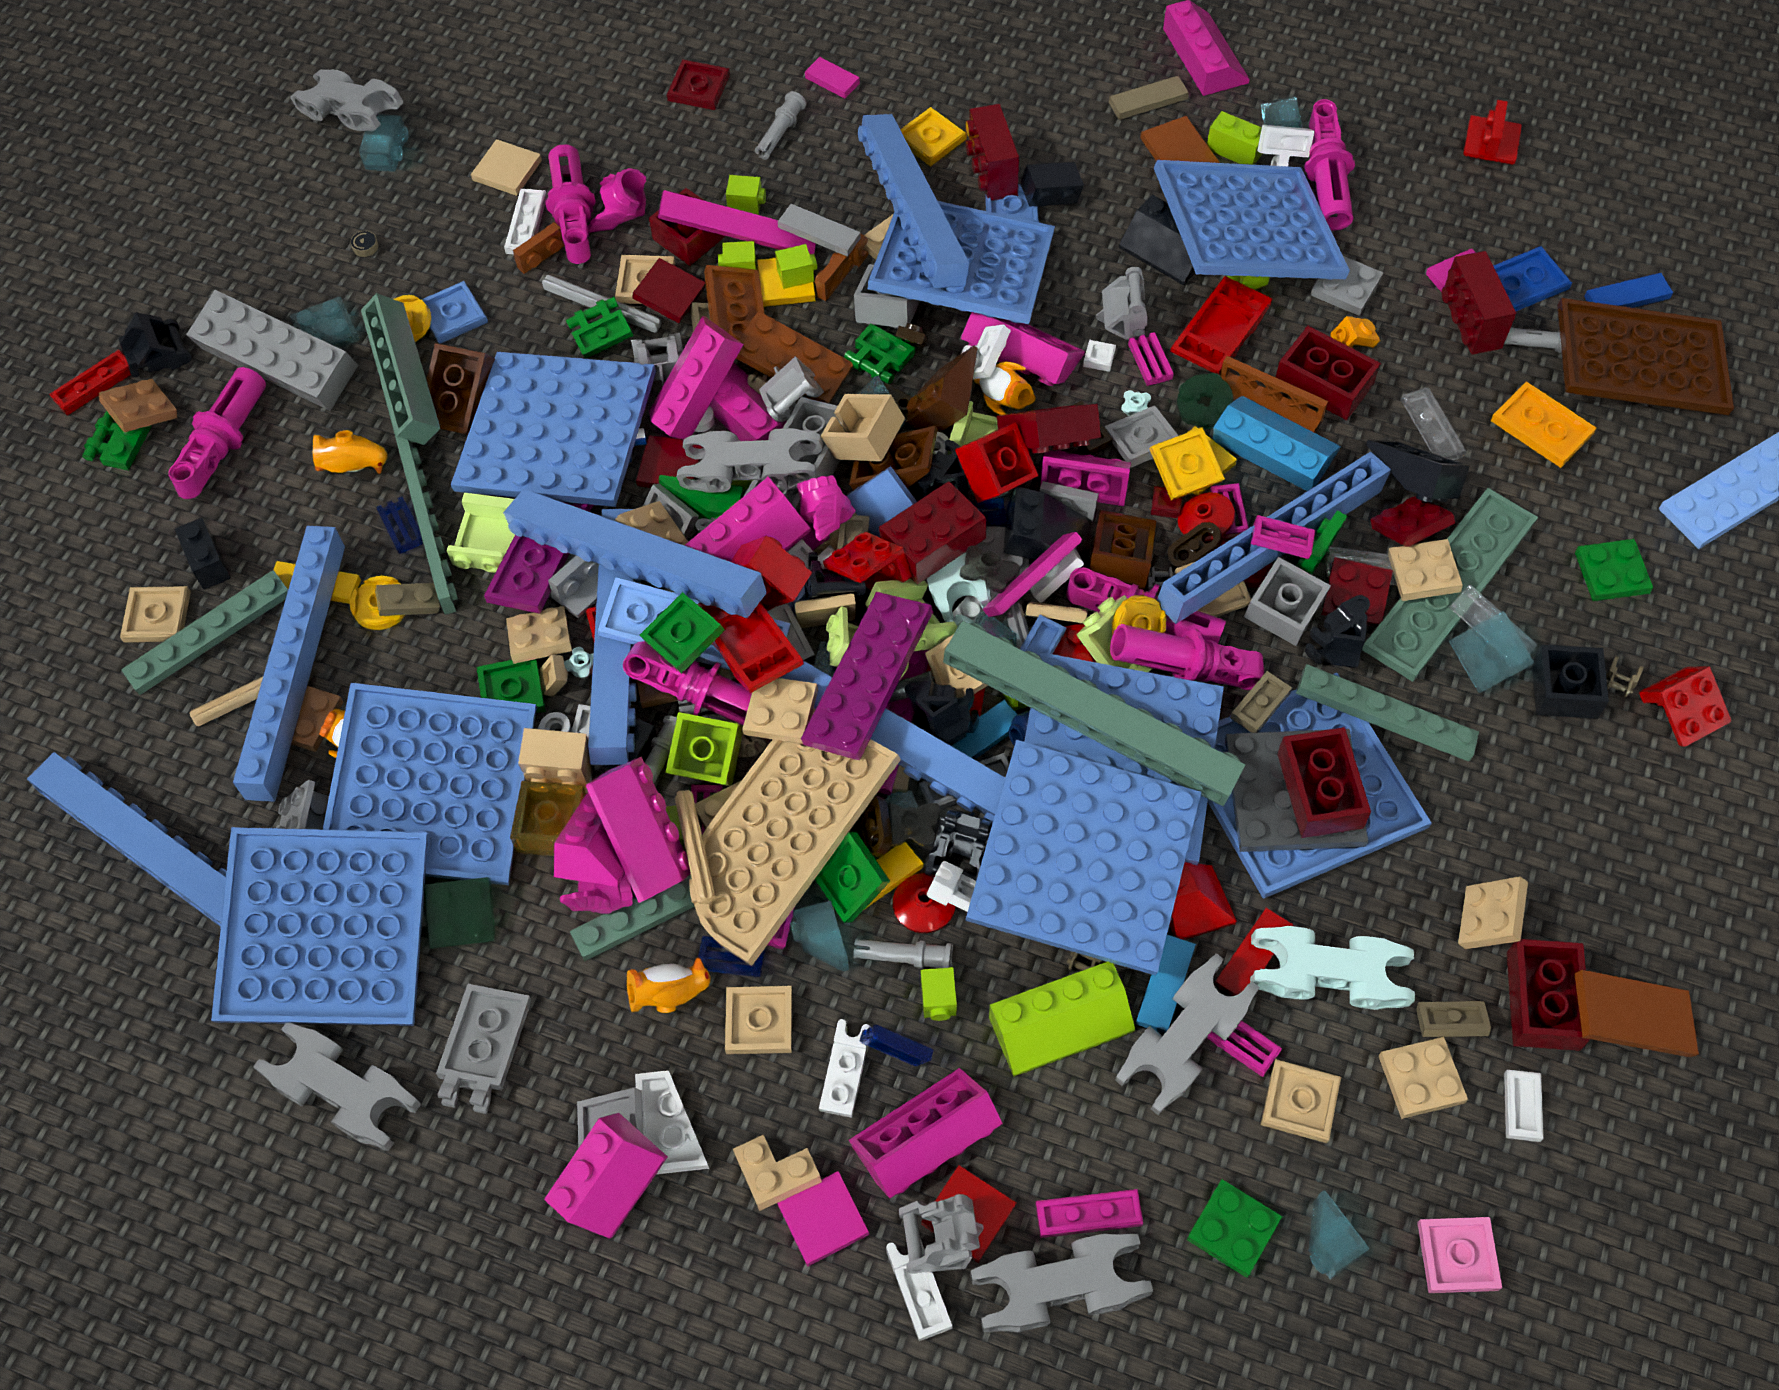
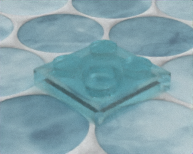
(327, 322)
(1491, 652)

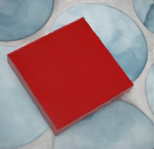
(989, 1206)

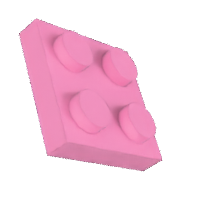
(1459, 1255)

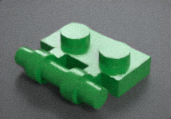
(602, 333)
(882, 347)
(121, 447)

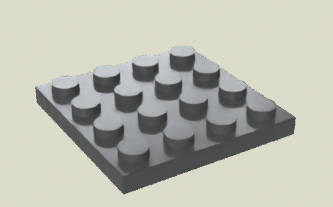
(1263, 803)

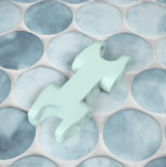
(948, 586)
(1352, 969)

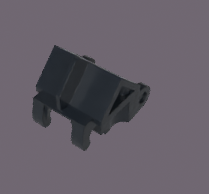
(143, 344)
(944, 469)
(829, 583)
(1344, 634)
(941, 712)
(960, 835)

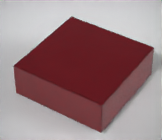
(1163, 505)

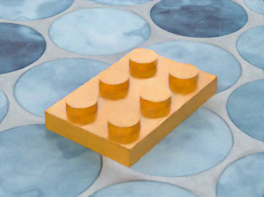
(1543, 424)

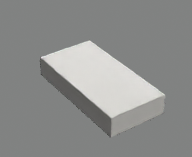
(1523, 1105)

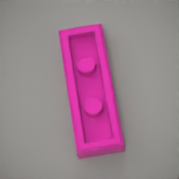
(1089, 1213)

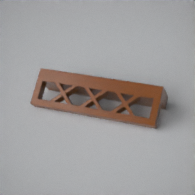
(1271, 397)

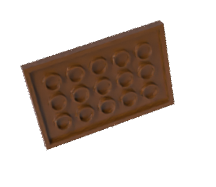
(1644, 356)

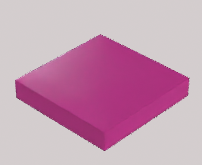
(823, 1219)

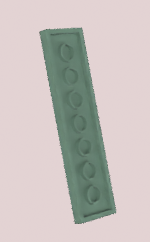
(1480, 548)

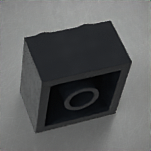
(1570, 681)

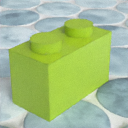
(1234, 139)

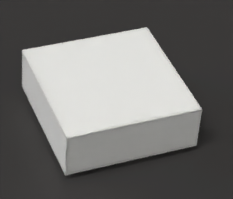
(1099, 355)

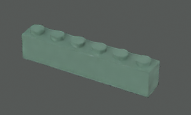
(400, 369)

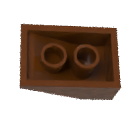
(456, 385)
(945, 395)
(908, 456)
(1123, 547)

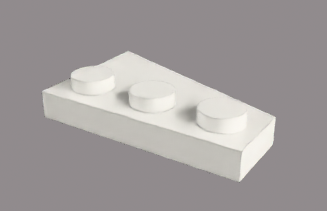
(668, 1124)

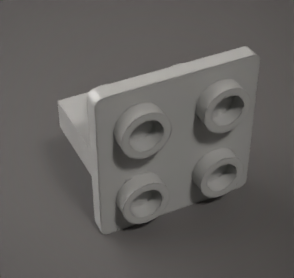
(575, 585)
(303, 808)

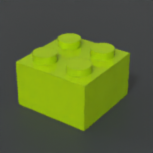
(704, 749)

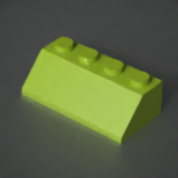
(1062, 1018)

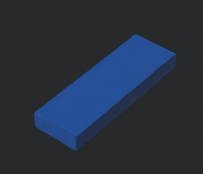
(1632, 292)

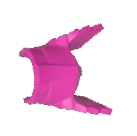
(623, 199)
(823, 508)
(599, 897)

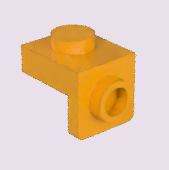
(1356, 332)

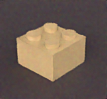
(869, 424)
(555, 757)

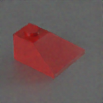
(1199, 903)

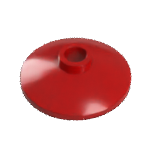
(1218, 508)
(918, 915)

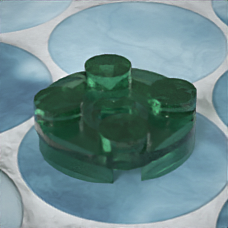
(1202, 385)

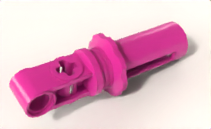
(1330, 164)
(570, 203)
(216, 433)
(1099, 588)
(1187, 656)
(696, 684)

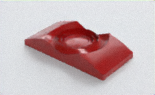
(1221, 325)
(754, 647)

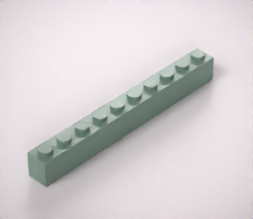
(1093, 712)

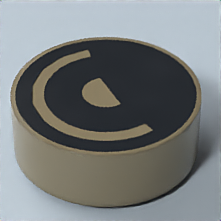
(364, 243)

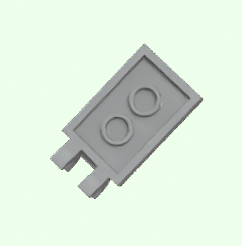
(481, 1044)

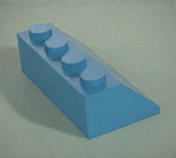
(1274, 443)

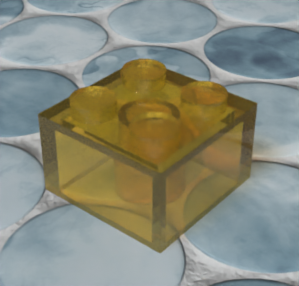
(542, 815)

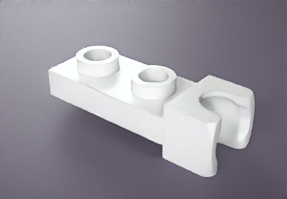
(951, 886)
(843, 1072)
(920, 1296)

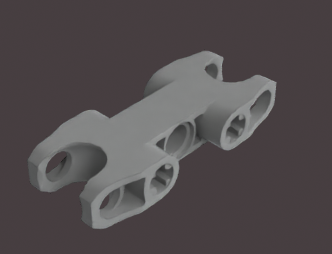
(351, 102)
(729, 459)
(1170, 1054)
(357, 1098)
(1037, 1287)

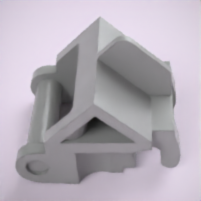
(1123, 305)
(663, 362)
(787, 387)
(954, 1233)

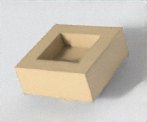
(553, 675)

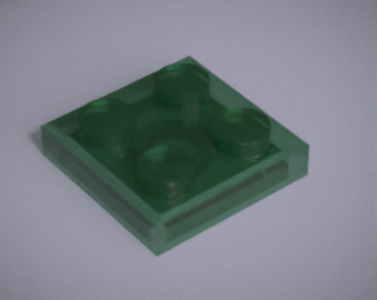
(460, 912)

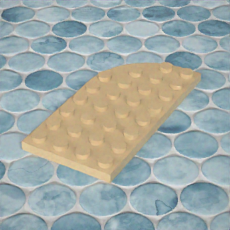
(780, 835)

